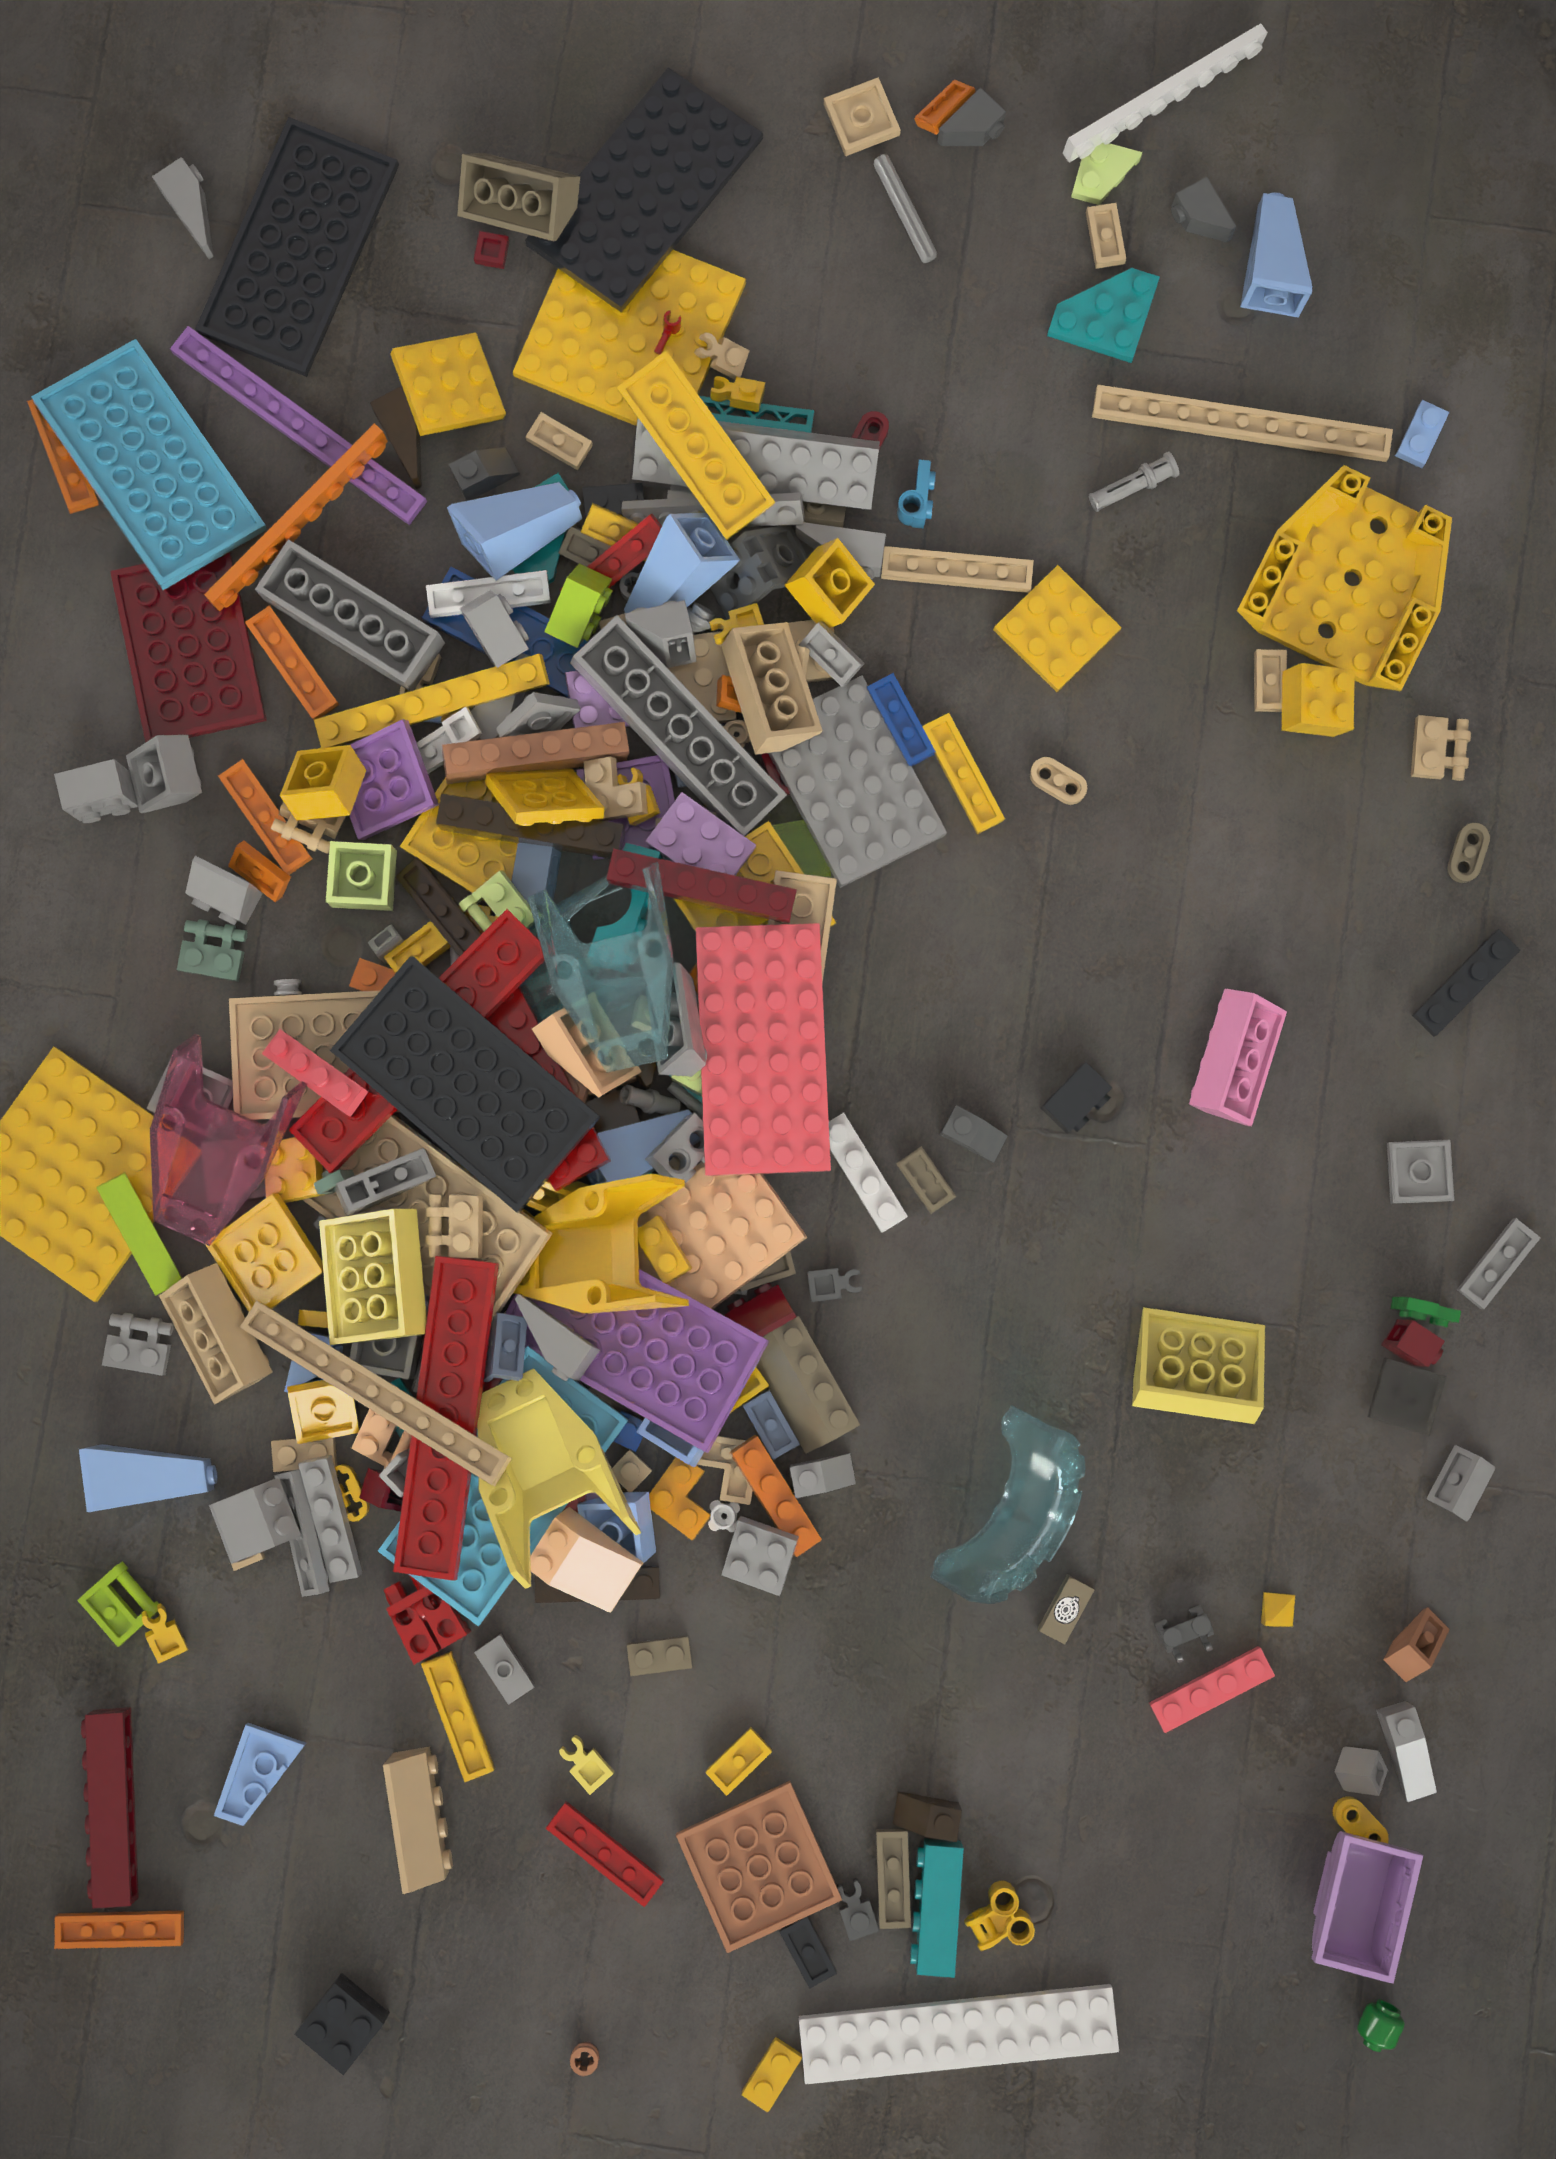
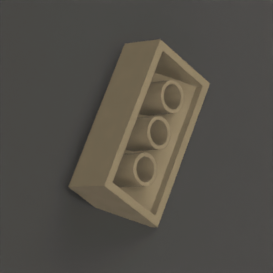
(516, 195)
(804, 1387)

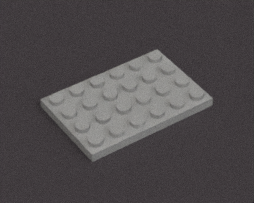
(857, 787)

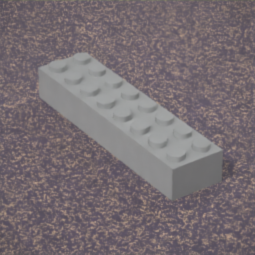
(785, 461)
(677, 727)

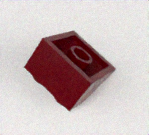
(762, 1313)

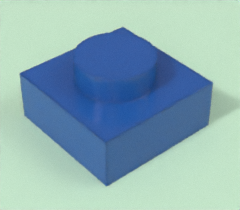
(628, 1435)

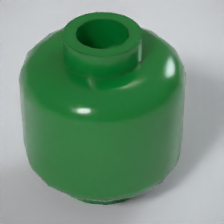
(1380, 2025)

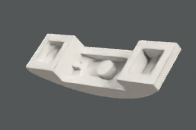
(455, 729)

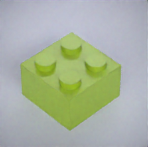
(578, 604)

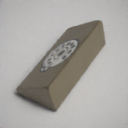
(1065, 1609)

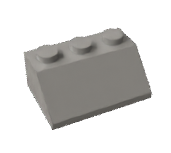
(685, 1044)

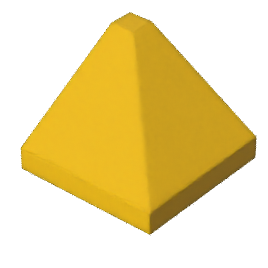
(1277, 1609)

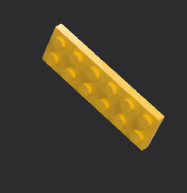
(696, 445)

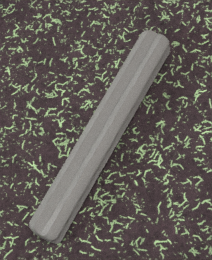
(905, 208)

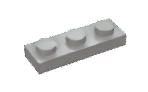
(1498, 1263)

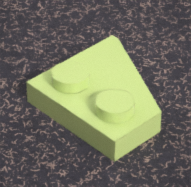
(1103, 172)

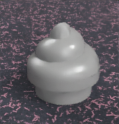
(699, 618)

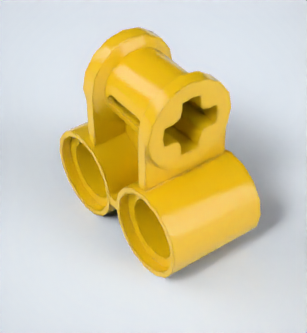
(999, 1919)

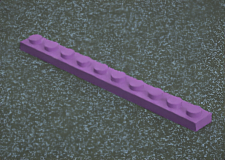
(293, 422)

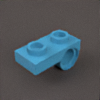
(924, 481)

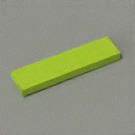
(139, 1233)

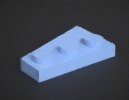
(254, 1771)

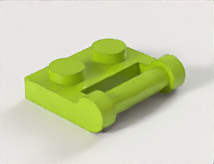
(111, 1610)

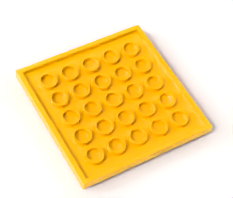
(590, 348)
(55, 1149)

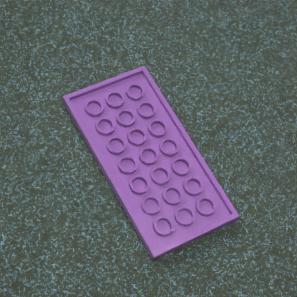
(666, 1363)

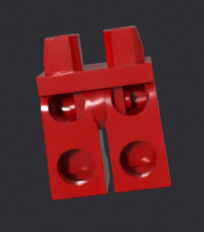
(423, 1620)

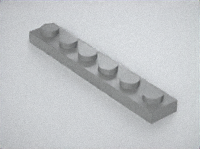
(786, 510)

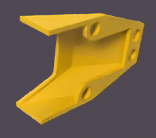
(594, 1248)

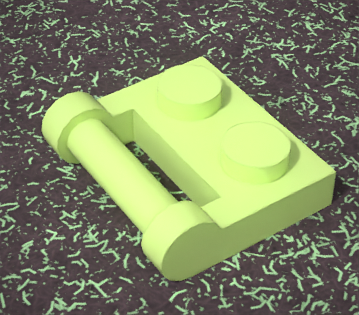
(499, 895)

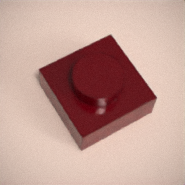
(491, 250)

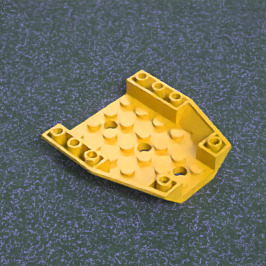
(1399, 591)

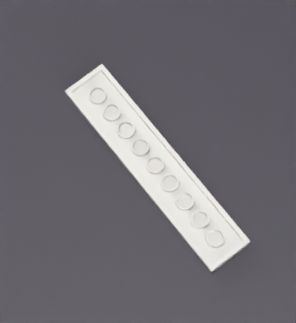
(958, 2034)

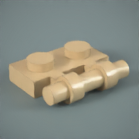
(1430, 748)
(321, 826)
(465, 1225)

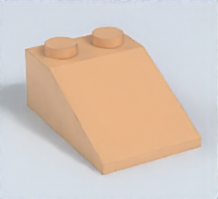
(571, 1051)
(583, 1561)

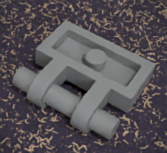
(138, 1354)

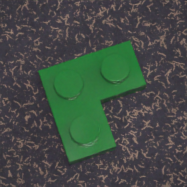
(1419, 1309)

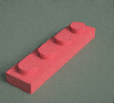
(315, 1071)
(1211, 1689)

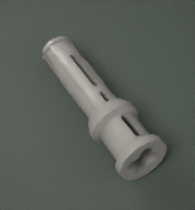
(1146, 476)

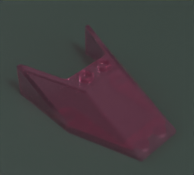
(205, 1154)

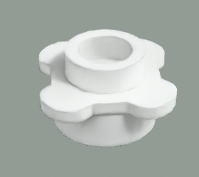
(717, 1521)

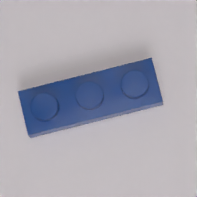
(901, 720)

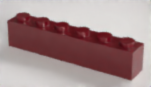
(705, 886)
(110, 1807)

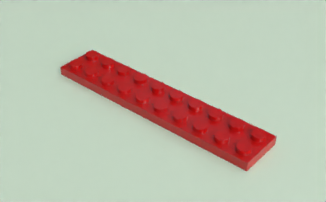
(484, 979)
(453, 1386)

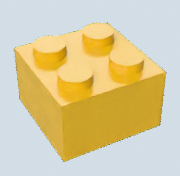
(829, 584)
(1318, 700)
(323, 782)

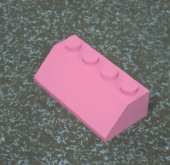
(1238, 1056)

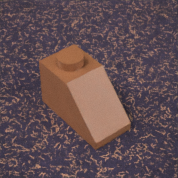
(1417, 1645)

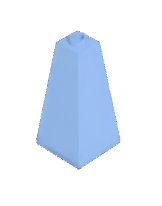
(1277, 263)
(514, 524)
(683, 562)
(632, 1144)
(135, 1476)

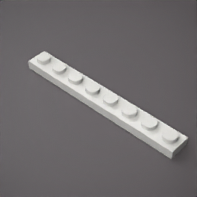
(1158, 97)

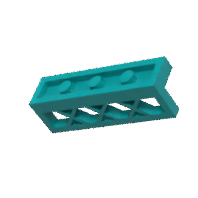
(777, 411)

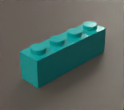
(938, 1908)

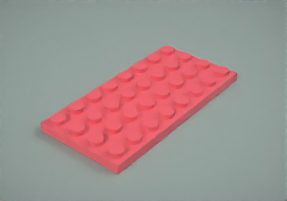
(763, 1049)

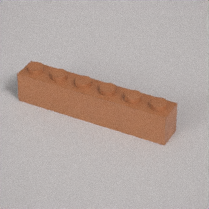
(534, 751)

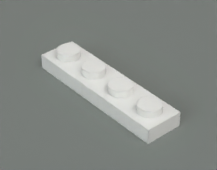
(518, 589)
(864, 1174)

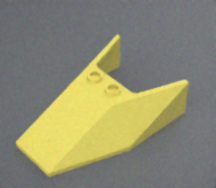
(550, 1464)

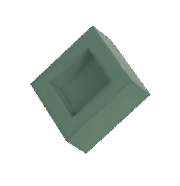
(328, 1182)

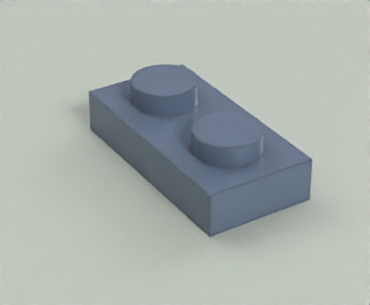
(771, 1424)

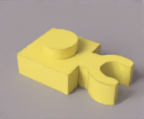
(589, 1767)

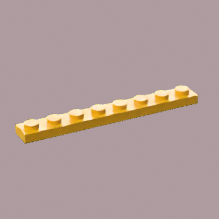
(433, 701)

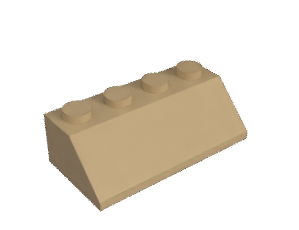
(770, 687)
(210, 1329)
(417, 1818)

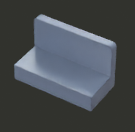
(535, 869)
(506, 1348)

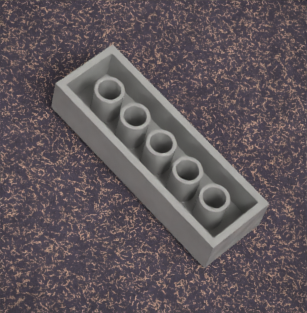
(350, 615)

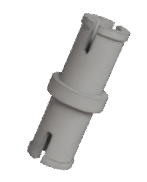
(649, 1100)

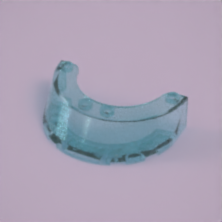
(1029, 1519)

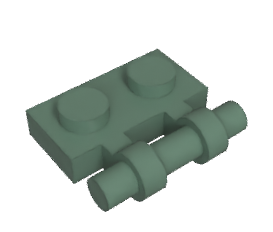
(212, 960)

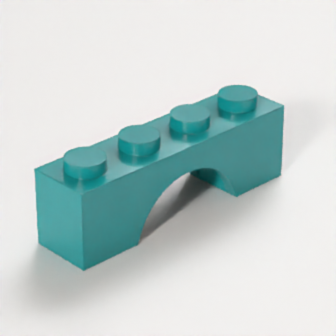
(634, 919)

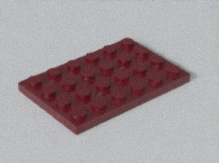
(185, 656)

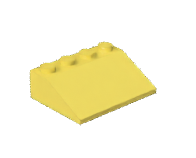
(373, 1276)
(1200, 1366)

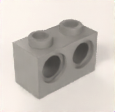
(679, 1144)

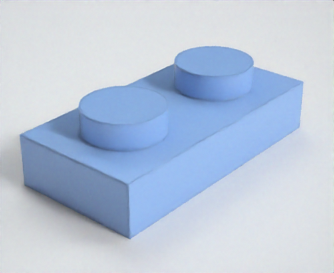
(1422, 434)

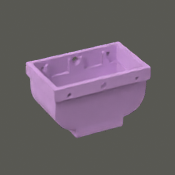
(1364, 1906)

